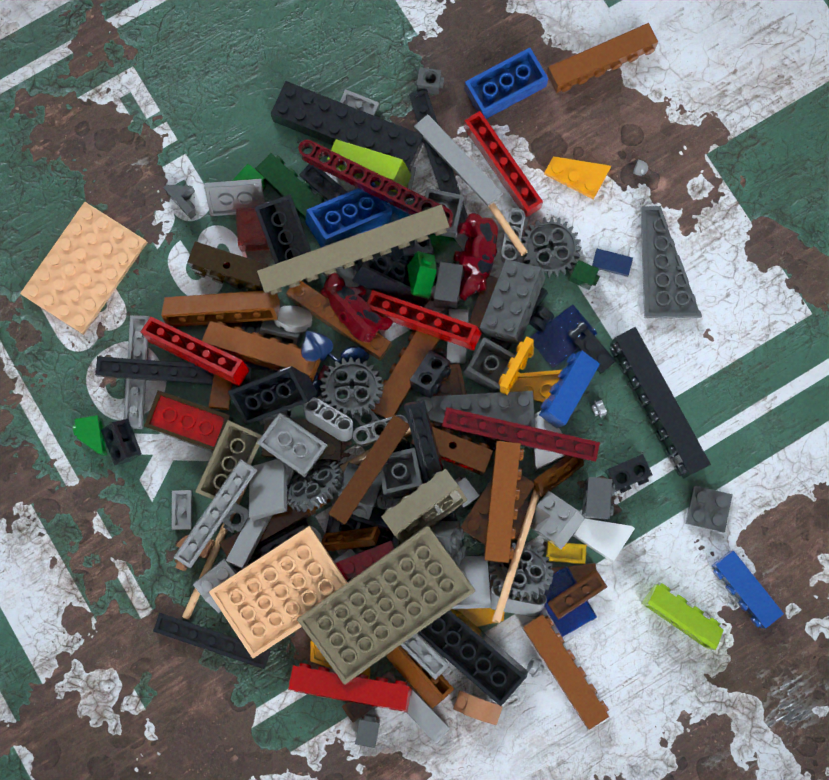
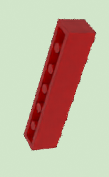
(503, 164)
(425, 320)
(195, 351)
(358, 690)

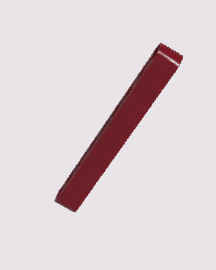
(369, 177)

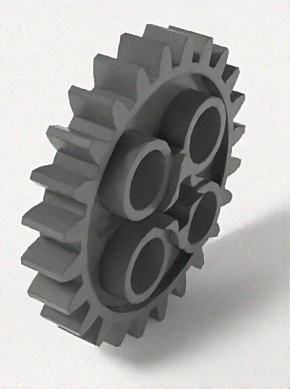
(545, 231)
(351, 371)
(315, 487)
(530, 584)

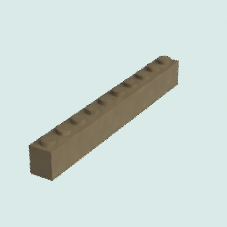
(352, 249)

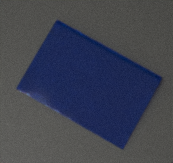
(554, 342)
(578, 617)

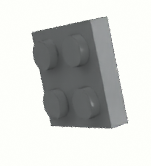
(709, 509)

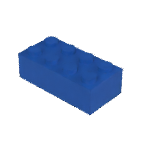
(506, 83)
(347, 216)

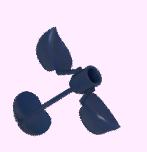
(320, 346)

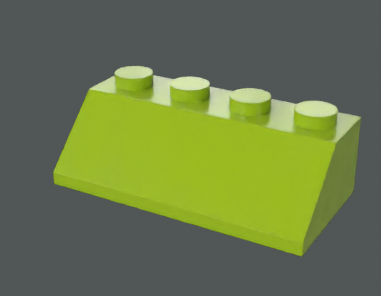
(684, 617)

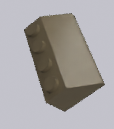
(232, 446)
(425, 506)

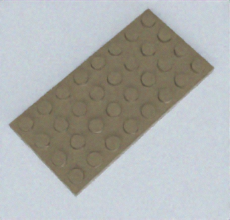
(386, 604)

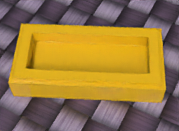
(568, 554)

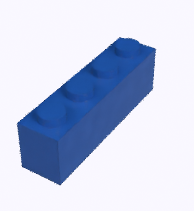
(569, 389)
(747, 589)

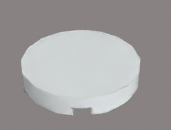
(294, 319)

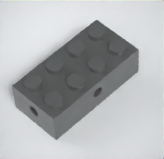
(512, 301)

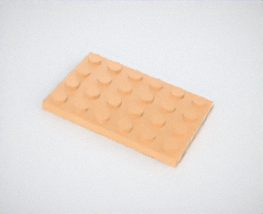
(84, 268)
(276, 590)

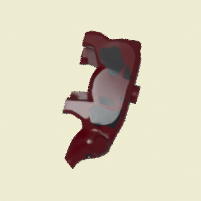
(478, 253)
(352, 309)

